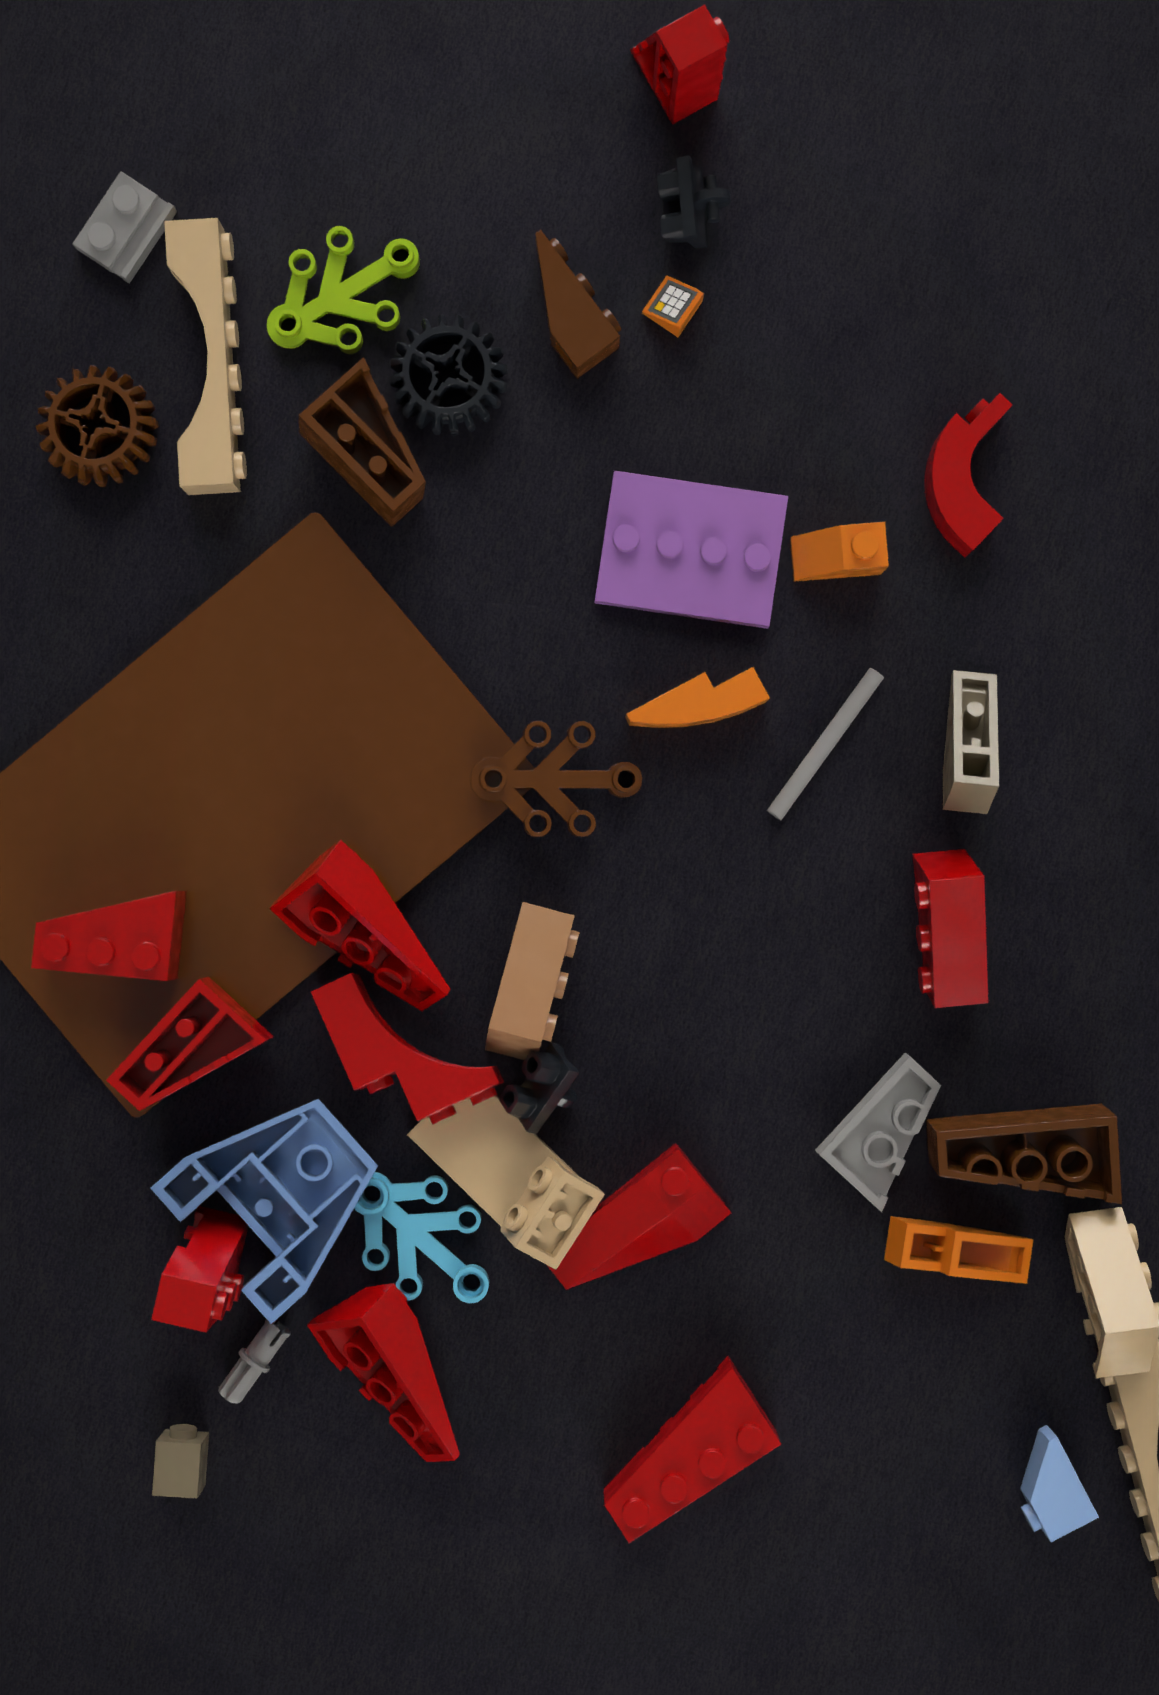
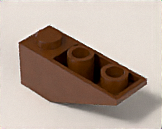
(575, 322)

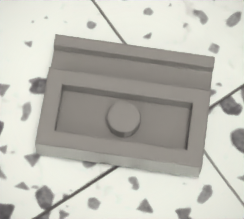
(124, 227)

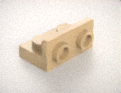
(550, 1213)

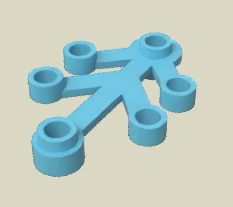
(414, 1232)

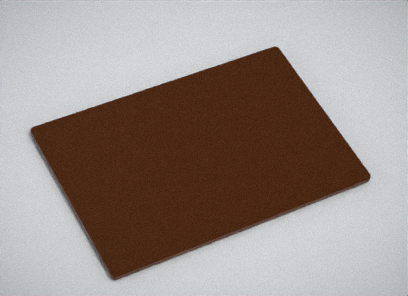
(224, 770)

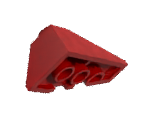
(352, 913)
(645, 1217)
(386, 1351)

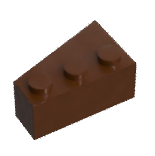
(362, 443)

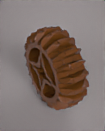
(63, 414)

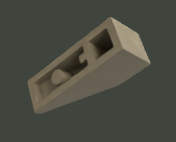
(971, 743)

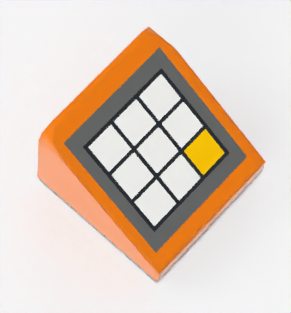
(673, 305)

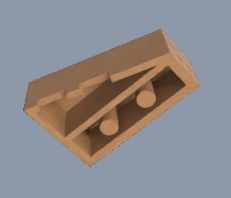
(531, 981)

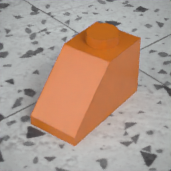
(840, 552)

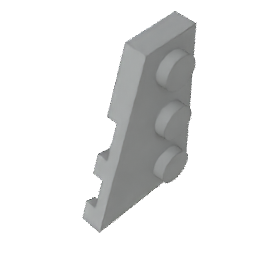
(879, 1129)

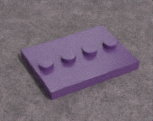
(691, 549)

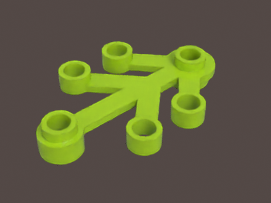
(336, 296)

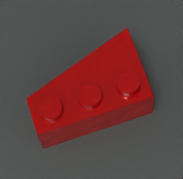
(685, 62)
(951, 928)
(116, 940)
(187, 1043)
(203, 1276)

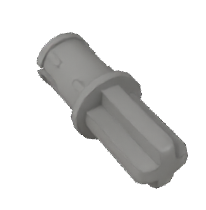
(253, 1361)

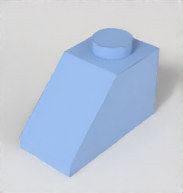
(1053, 1490)

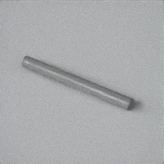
(825, 743)

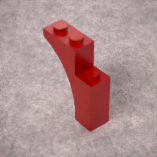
(376, 1053)

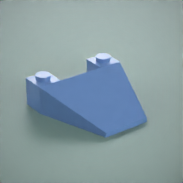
(291, 1186)

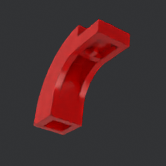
(949, 489)

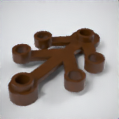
(547, 779)

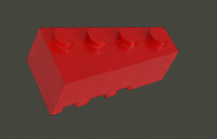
(692, 1454)

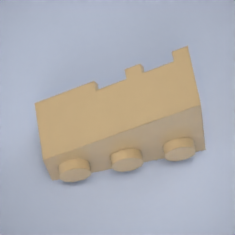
(1113, 1290)

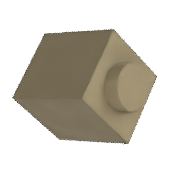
(180, 1462)

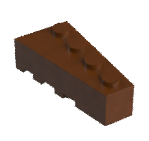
(1036, 1149)

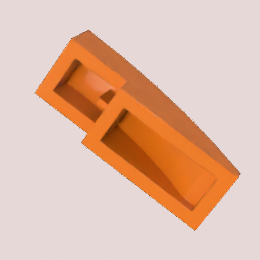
(700, 702)
(958, 1250)

